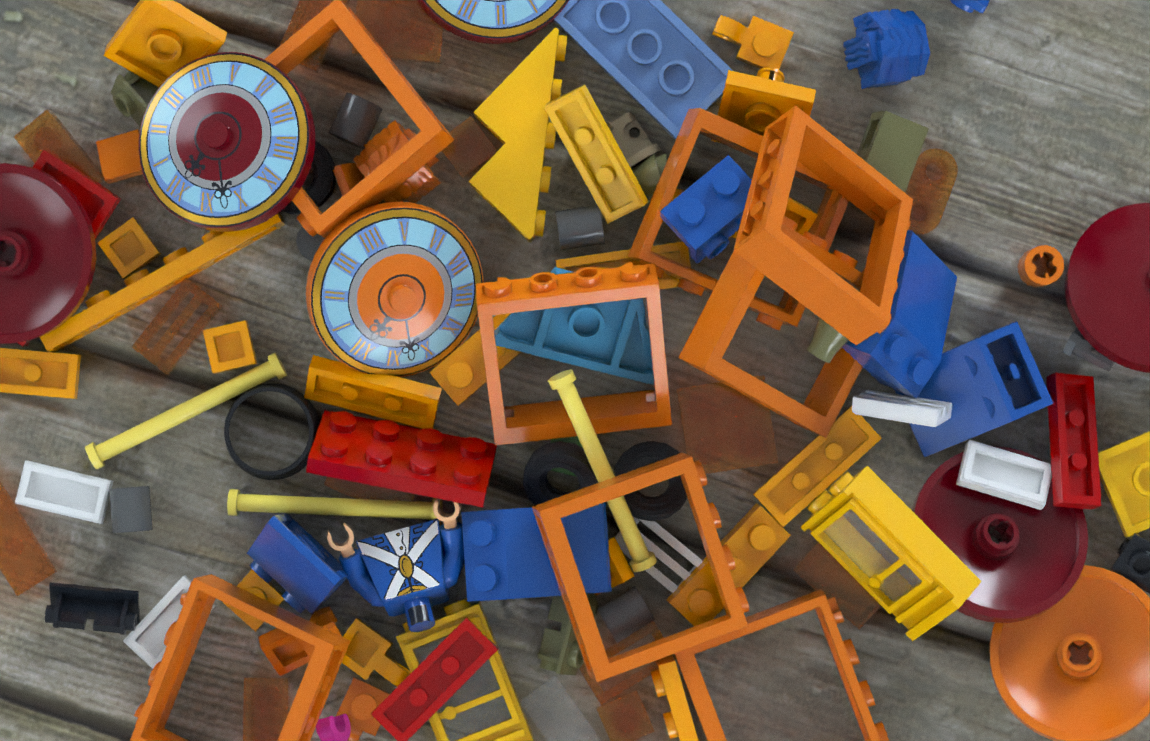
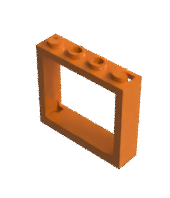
(748, 142)
(403, 162)
(789, 265)
(581, 287)
(726, 310)
(720, 558)
(183, 639)
(842, 652)

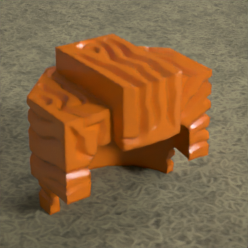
(381, 148)

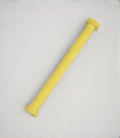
(99, 453)
(599, 463)
(329, 506)

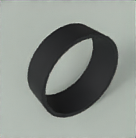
(313, 421)

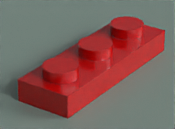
(1073, 441)
(434, 681)

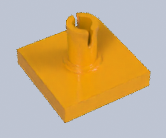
(161, 39)
(759, 101)

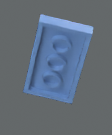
(648, 55)

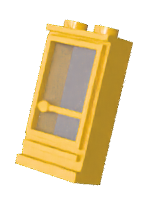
(890, 551)
(487, 703)

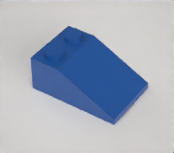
(920, 312)
(510, 560)
(297, 563)

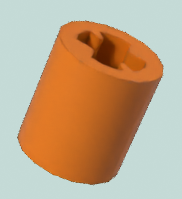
(1041, 266)

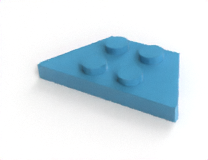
(592, 336)

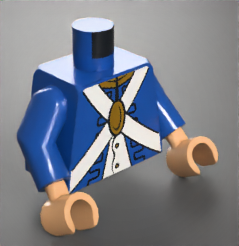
(407, 566)

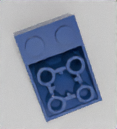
(988, 385)

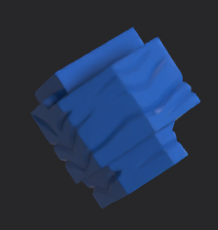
(887, 48)

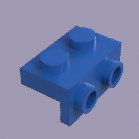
(709, 209)

